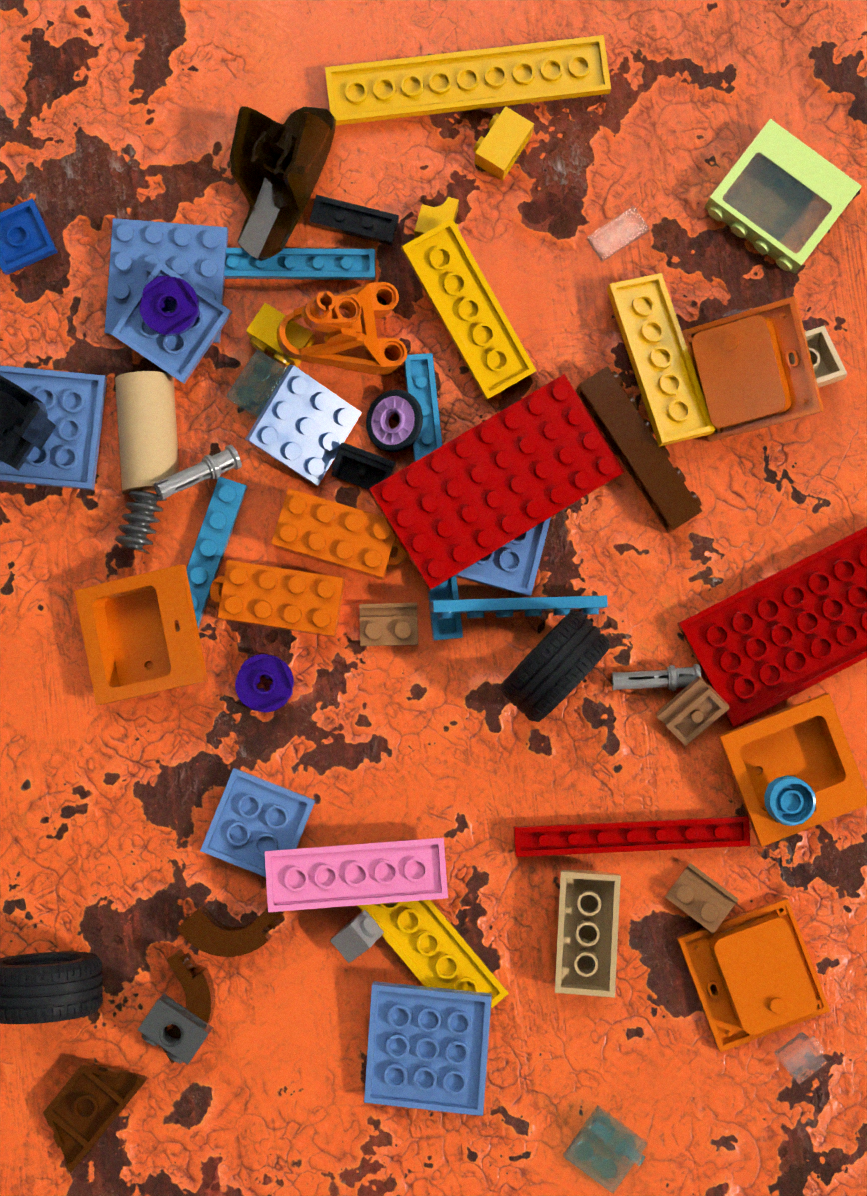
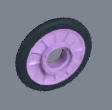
(410, 420)

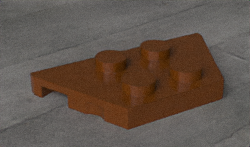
(89, 1107)

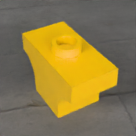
(433, 216)

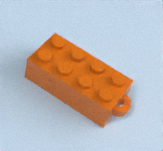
(336, 535)
(279, 598)

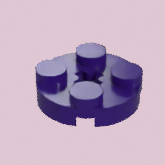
(185, 311)
(249, 676)

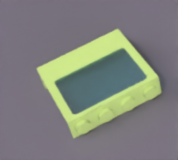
(782, 196)

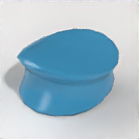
(790, 800)

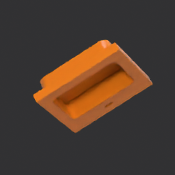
(749, 369)
(141, 635)
(798, 743)
(758, 975)

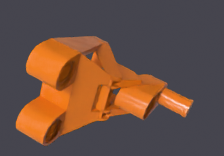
(346, 333)

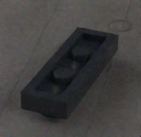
(354, 220)

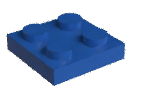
(23, 237)

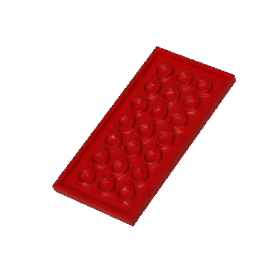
(496, 481)
(785, 630)

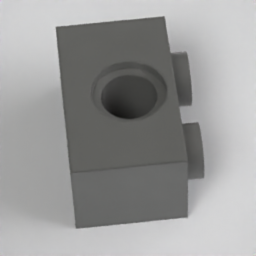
(192, 1029)

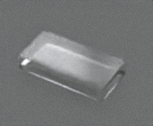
(617, 234)

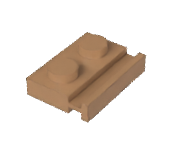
(388, 624)
(692, 710)
(701, 898)

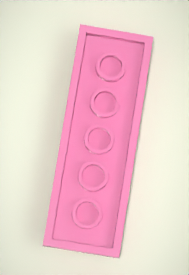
(355, 874)

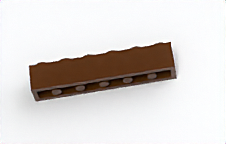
(638, 449)

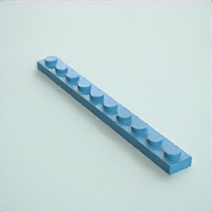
(422, 385)

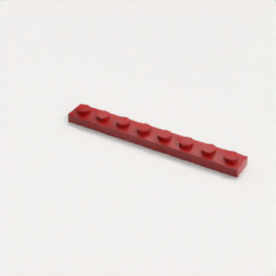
(631, 836)

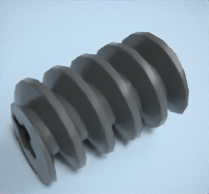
(139, 520)

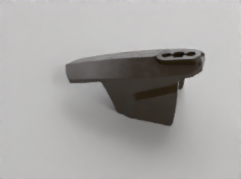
(278, 172)

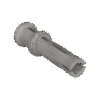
(210, 467)
(670, 678)

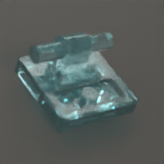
(256, 383)
(606, 1149)

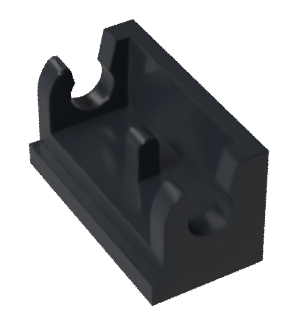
(361, 467)

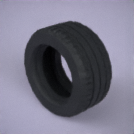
(555, 666)
(49, 987)

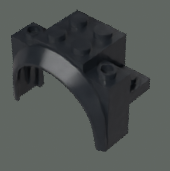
(21, 423)

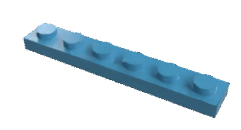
(303, 264)
(213, 541)
(506, 606)

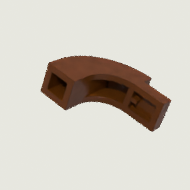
(226, 941)
(197, 987)

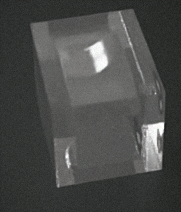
(801, 1056)

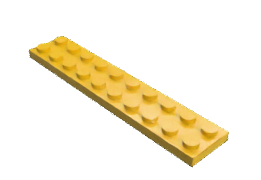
(468, 80)

